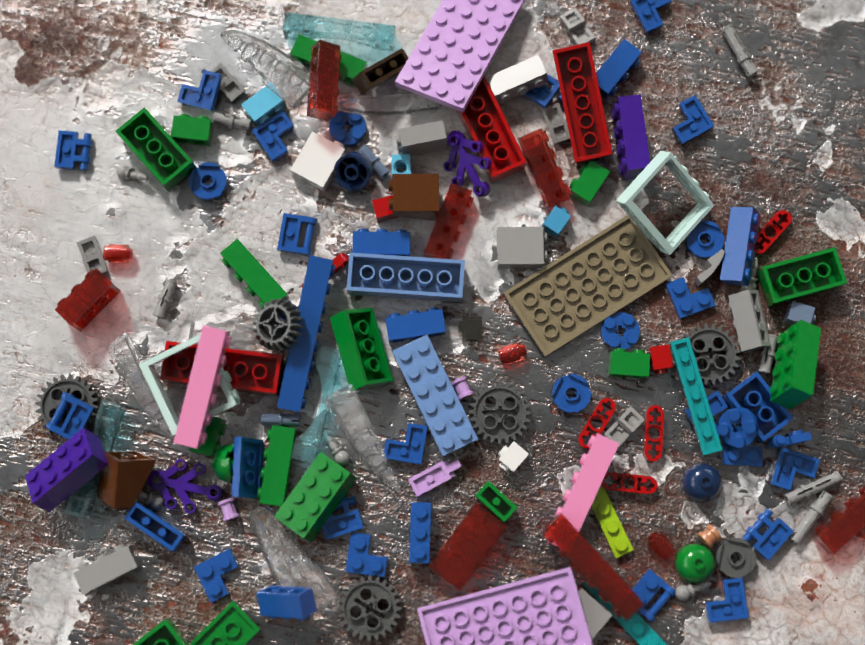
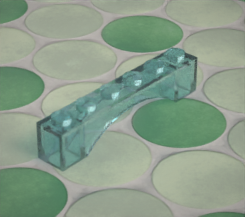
(366, 33)
(106, 428)
(308, 444)

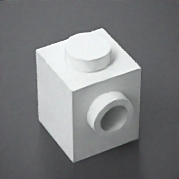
(511, 457)

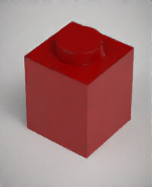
(381, 209)
(660, 359)

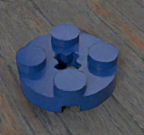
(347, 138)
(216, 175)
(707, 250)
(626, 322)
(561, 398)
(728, 432)

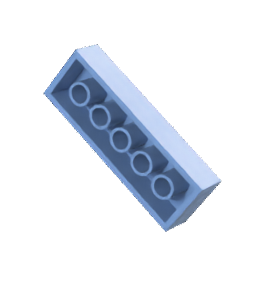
(405, 277)
(434, 396)

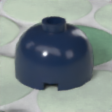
(353, 171)
(701, 483)

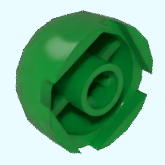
(223, 462)
(694, 563)

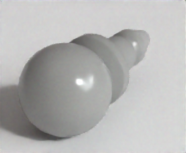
(126, 173)
(752, 285)
(341, 456)
(155, 501)
(684, 592)

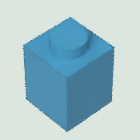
(556, 221)

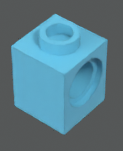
(401, 160)

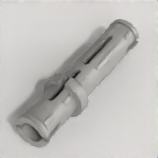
(737, 47)
(793, 497)
(816, 510)

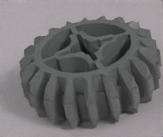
(272, 314)

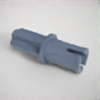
(375, 161)
(280, 419)

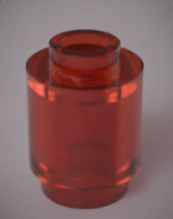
(117, 253)
(512, 353)
(660, 545)

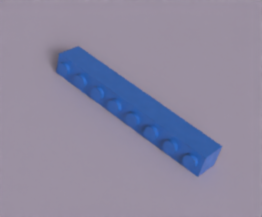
(300, 355)

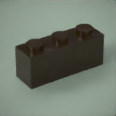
(380, 72)

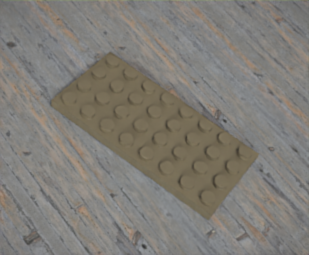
(587, 285)

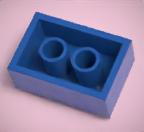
(755, 396)

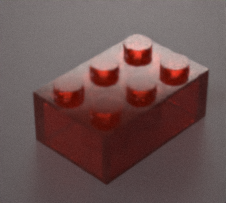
(87, 299)

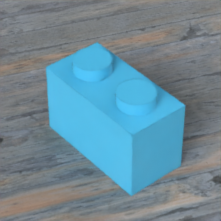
(263, 106)

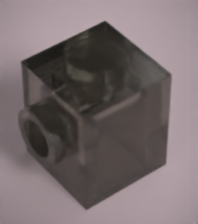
(471, 328)

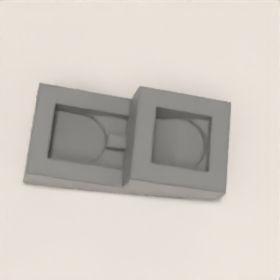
(576, 27)
(230, 85)
(555, 123)
(92, 254)
(711, 264)
(624, 426)

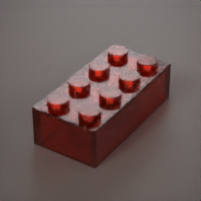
(468, 546)

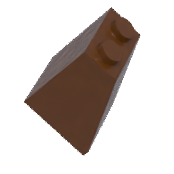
(414, 196)
(123, 477)

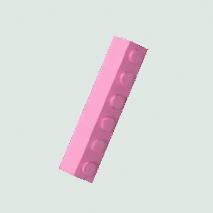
(202, 387)
(588, 479)

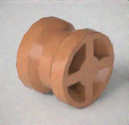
(709, 536)

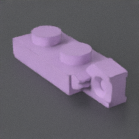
(433, 476)

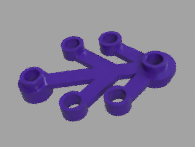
(466, 161)
(181, 485)

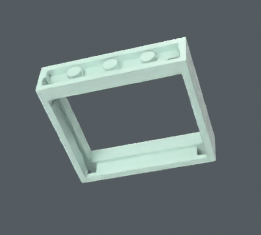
(690, 221)
(159, 392)

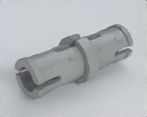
(232, 121)
(165, 298)
(768, 355)

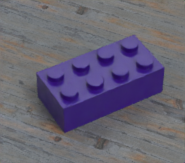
(631, 136)
(66, 470)

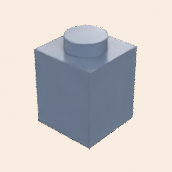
(799, 311)

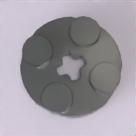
(725, 563)

